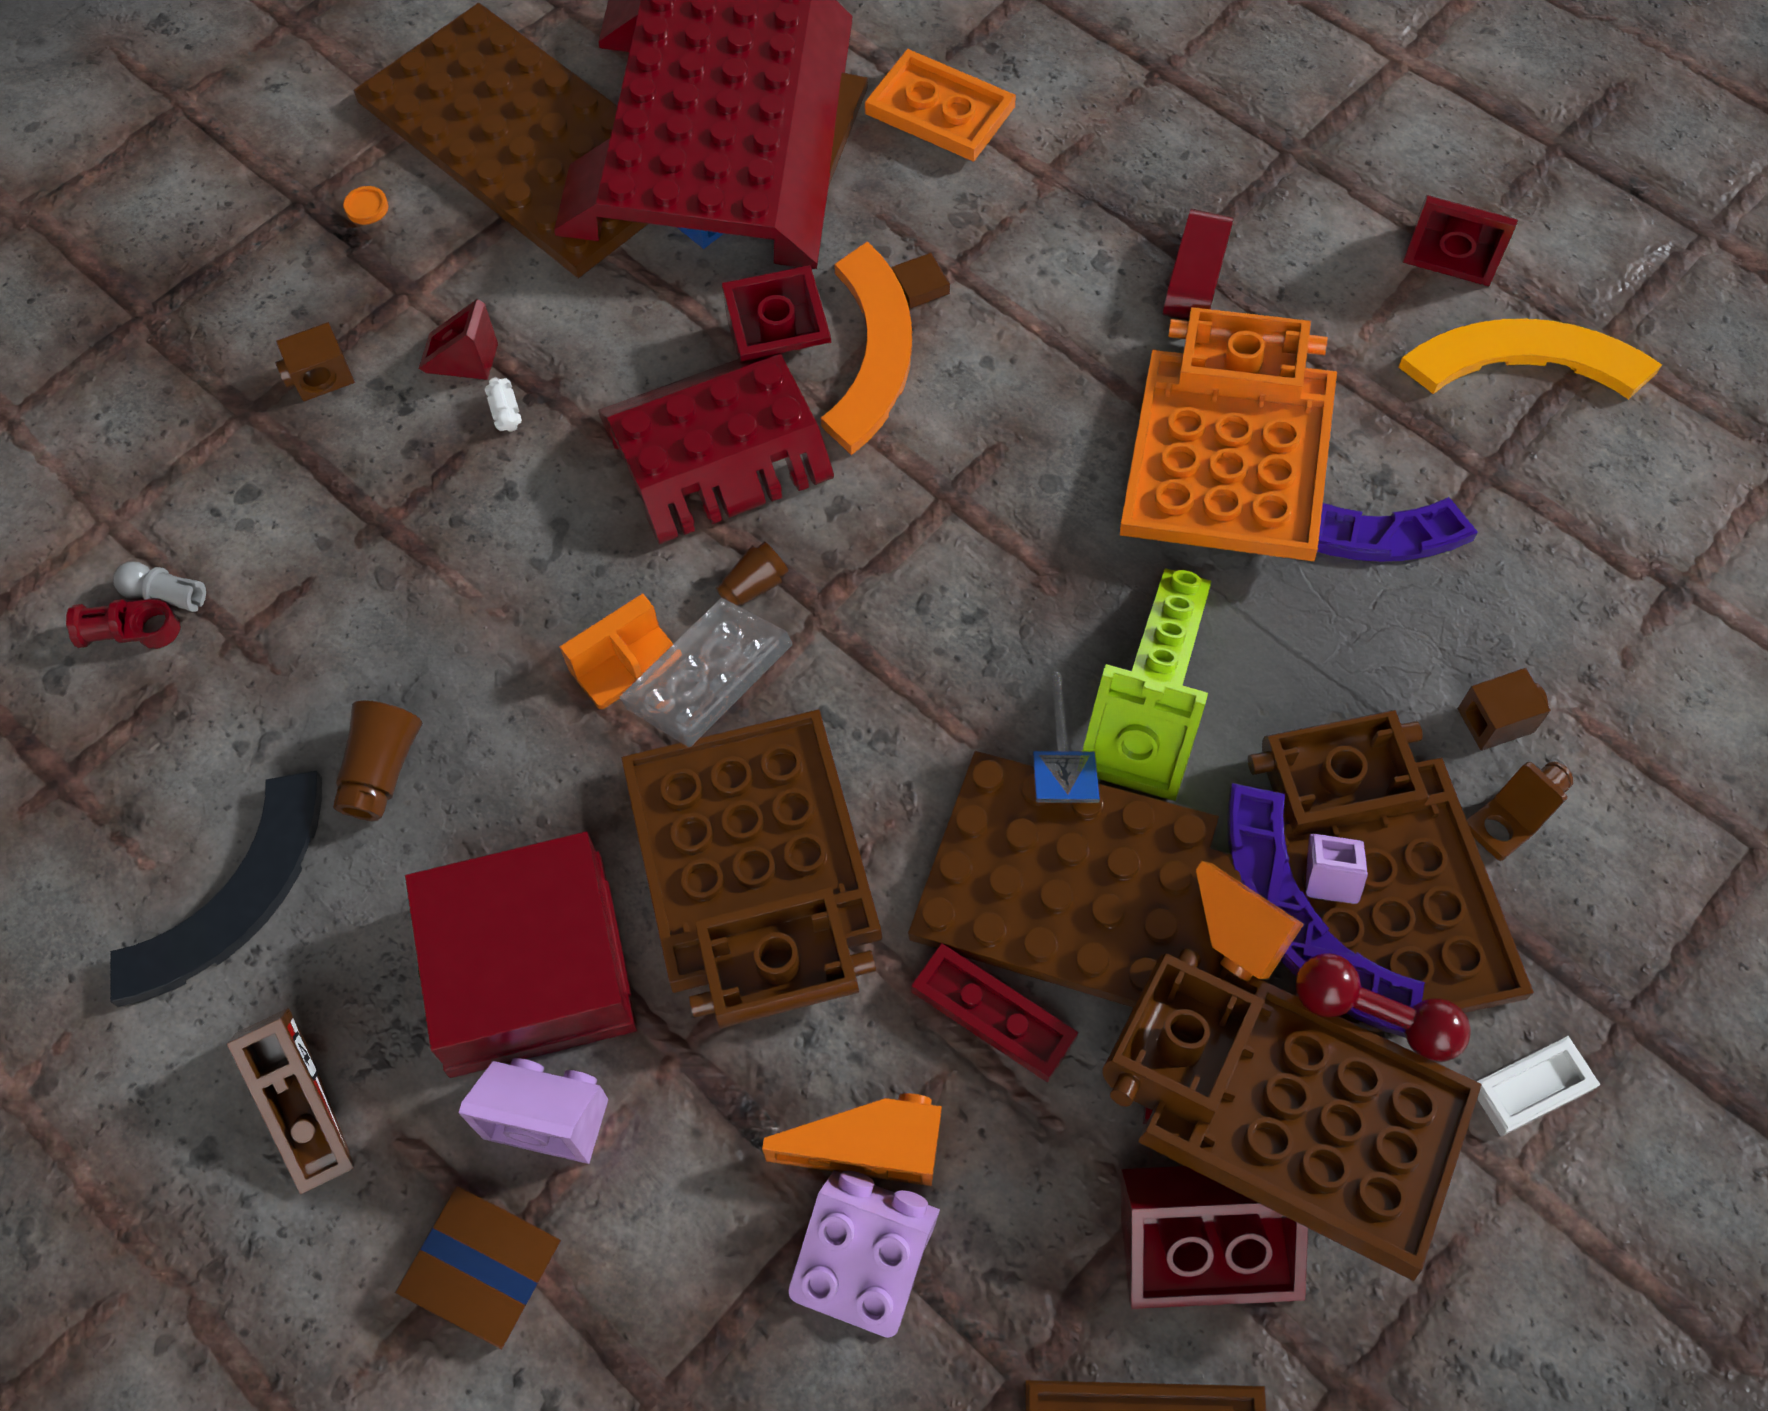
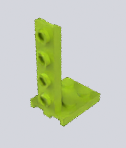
(1146, 716)

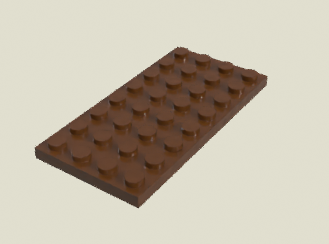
(500, 125)

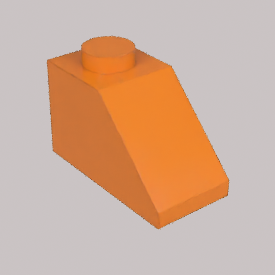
(1244, 924)

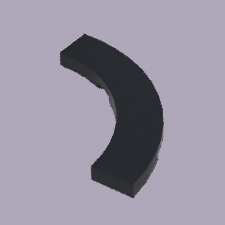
(238, 909)

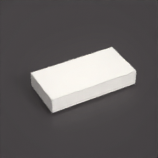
(1535, 1086)

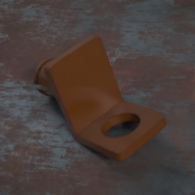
(1522, 806)

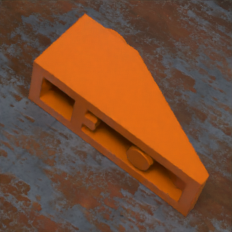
(877, 1139)

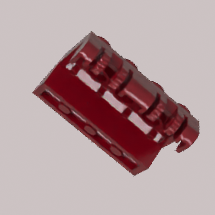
(717, 435)

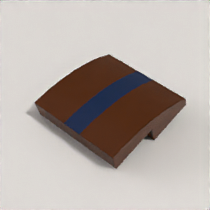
(478, 1267)

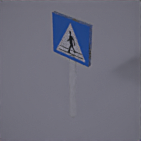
(1064, 774)

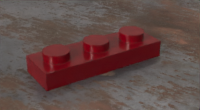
(994, 1012)

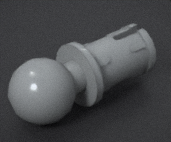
(138, 581)

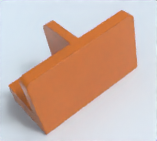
(616, 651)

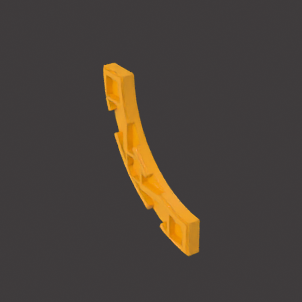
(1529, 343)

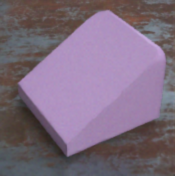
(1335, 868)

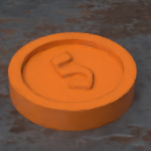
(366, 205)

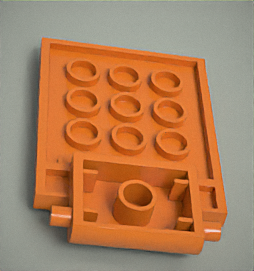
(1233, 438)

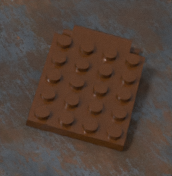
(753, 869)
(1068, 886)
(1426, 887)
(1294, 1108)

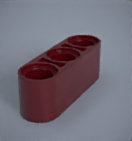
(1197, 263)

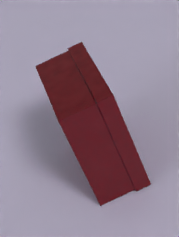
(519, 954)

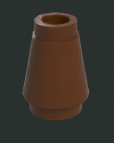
(753, 575)

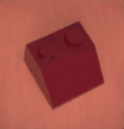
(1459, 240)
(775, 313)

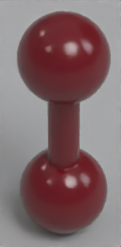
(1432, 1028)

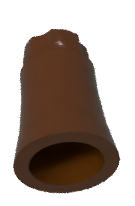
(373, 758)

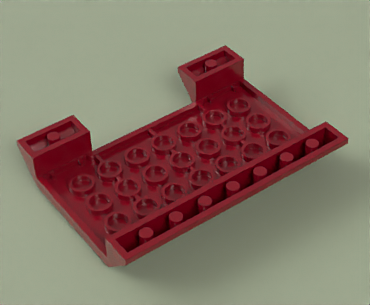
(718, 122)

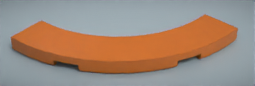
(887, 351)

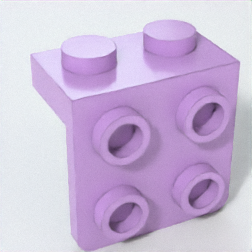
(862, 1252)

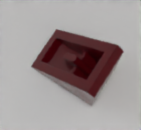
(462, 345)

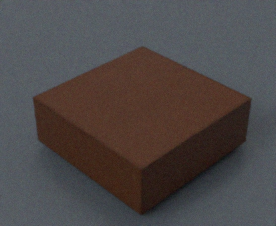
(921, 280)

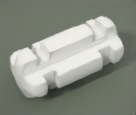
(503, 404)

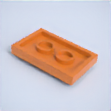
(940, 104)

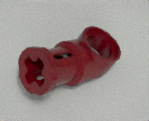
(121, 622)

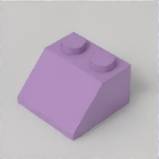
(537, 1109)

